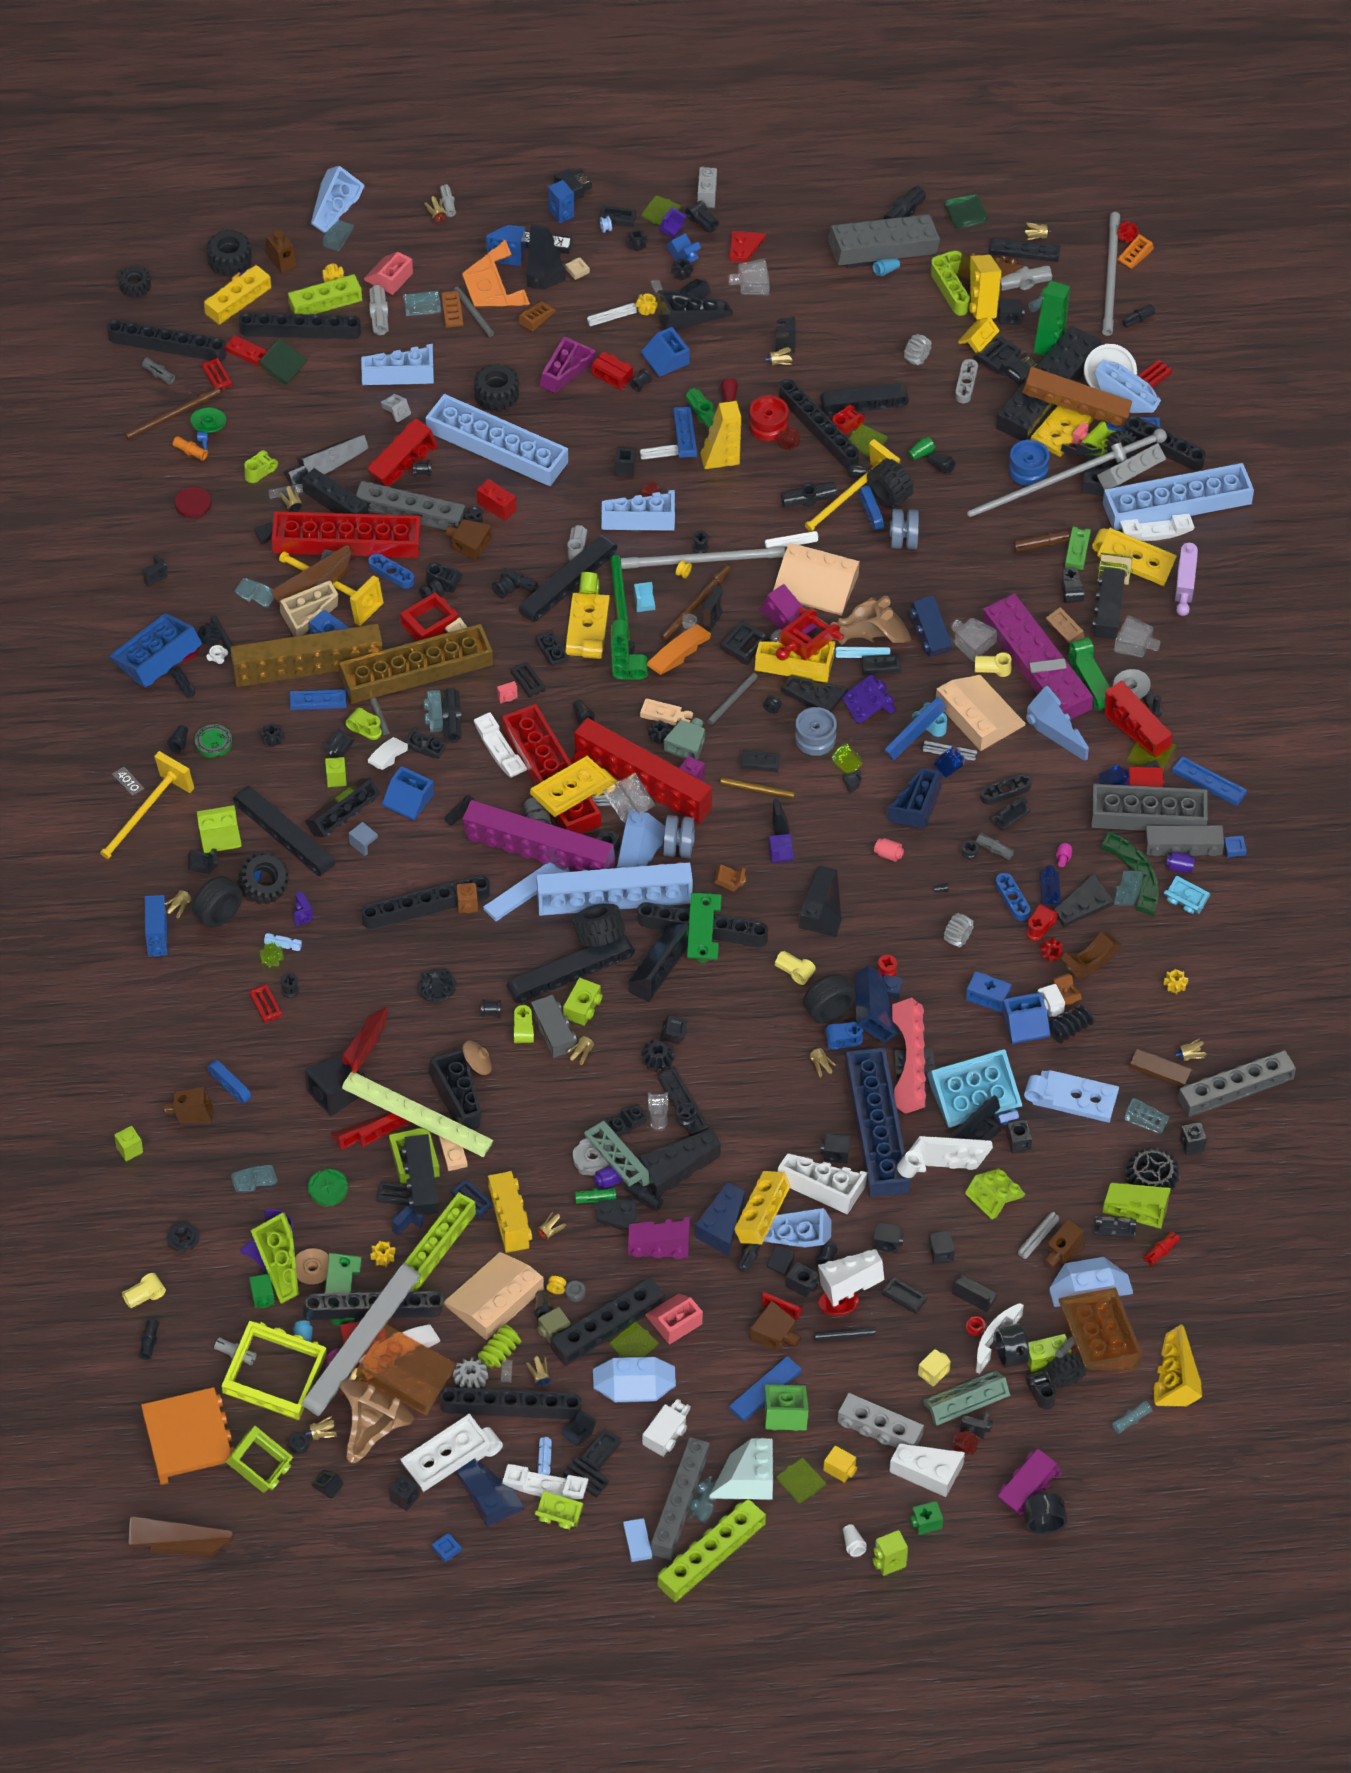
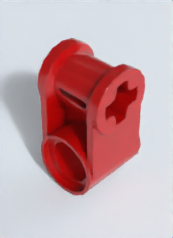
(848, 419)
(1041, 922)

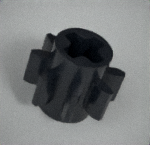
(636, 240)
(682, 269)
(209, 634)
(659, 731)
(272, 735)

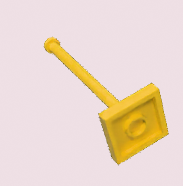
(877, 455)
(363, 602)
(173, 773)

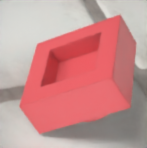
(1080, 433)
(507, 692)

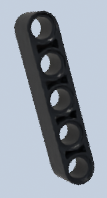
(865, 398)
(1174, 443)

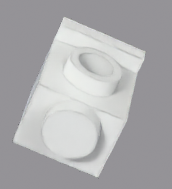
(1053, 1000)

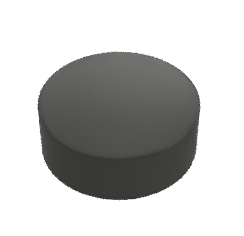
(575, 1291)

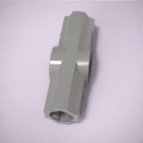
(1025, 278)
(378, 309)

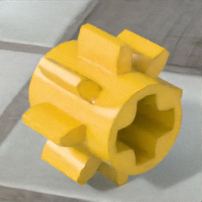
(332, 272)
(646, 304)
(1175, 981)
(383, 1253)

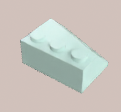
(747, 1472)

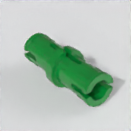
(594, 1195)

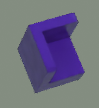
(672, 222)
(781, 848)

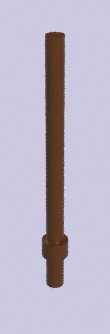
(202, 398)
(717, 579)

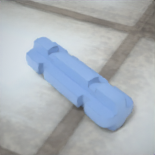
(284, 942)
(544, 1456)

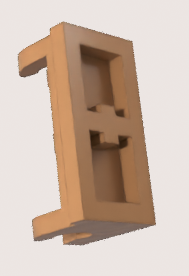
(1065, 625)

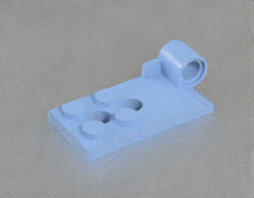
(1055, 1090)

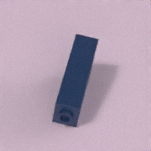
(873, 1005)

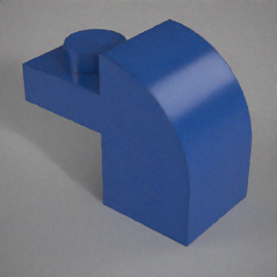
(683, 249)

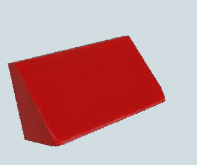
(791, 1309)

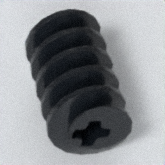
(1070, 1023)

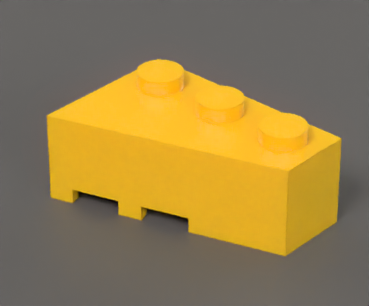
(984, 286)

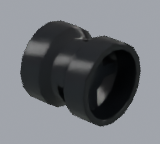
(434, 586)

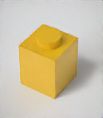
(840, 1464)

